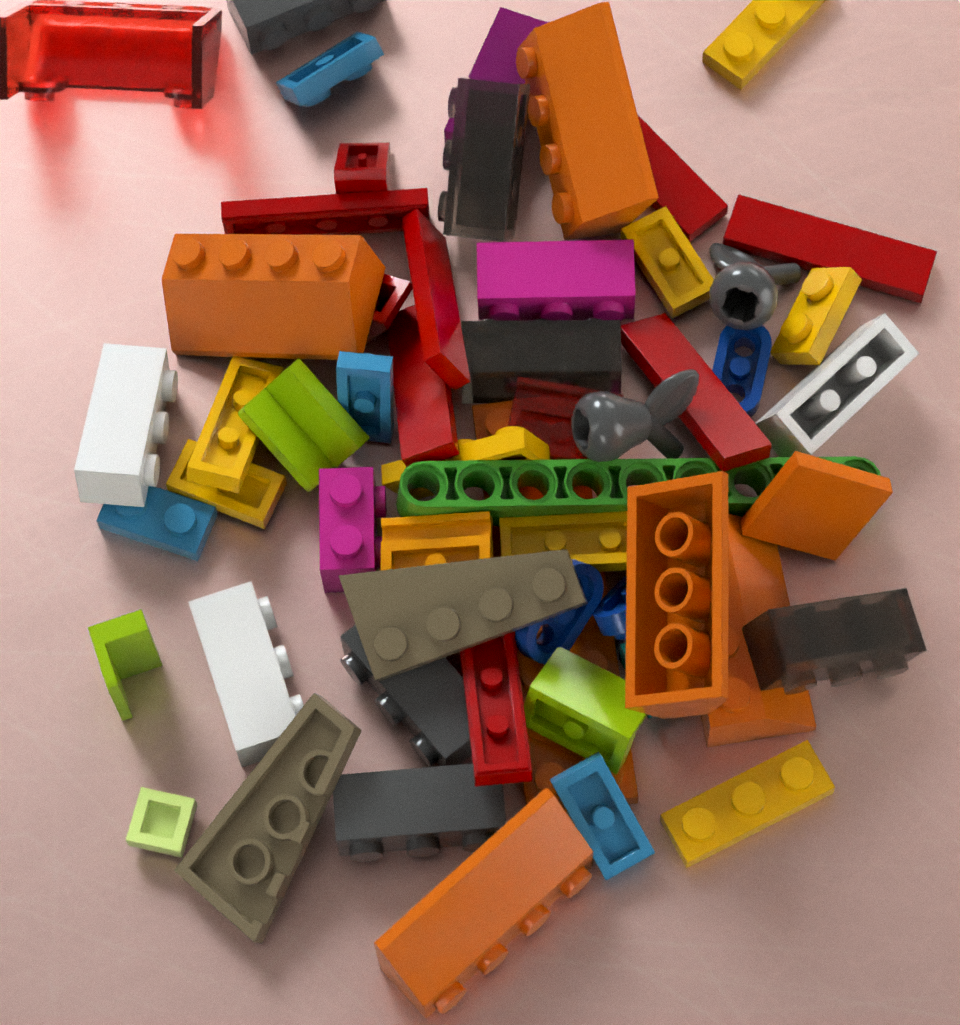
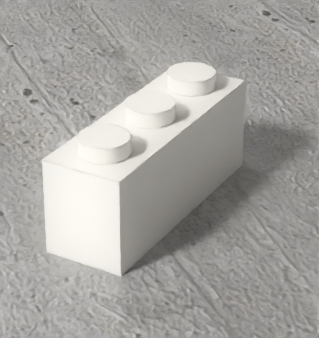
(837, 388)
(125, 425)
(246, 668)

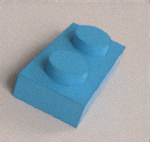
(345, 60)
(367, 392)
(164, 522)
(602, 815)

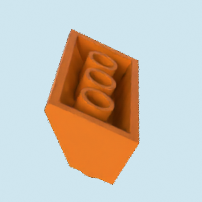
(586, 123)
(270, 295)
(753, 587)
(677, 596)
(485, 905)

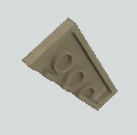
(445, 608)
(266, 826)

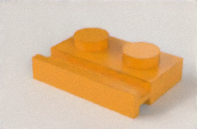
(435, 539)

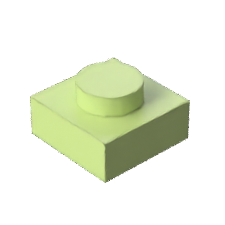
(161, 822)

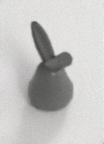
(745, 291)
(611, 425)

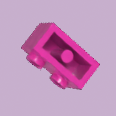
(349, 523)

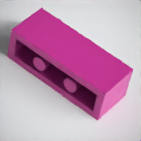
(556, 280)

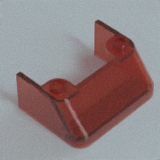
(110, 48)

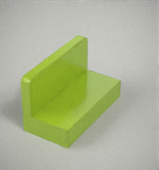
(303, 424)
(124, 650)
(582, 709)

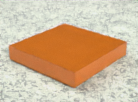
(815, 506)

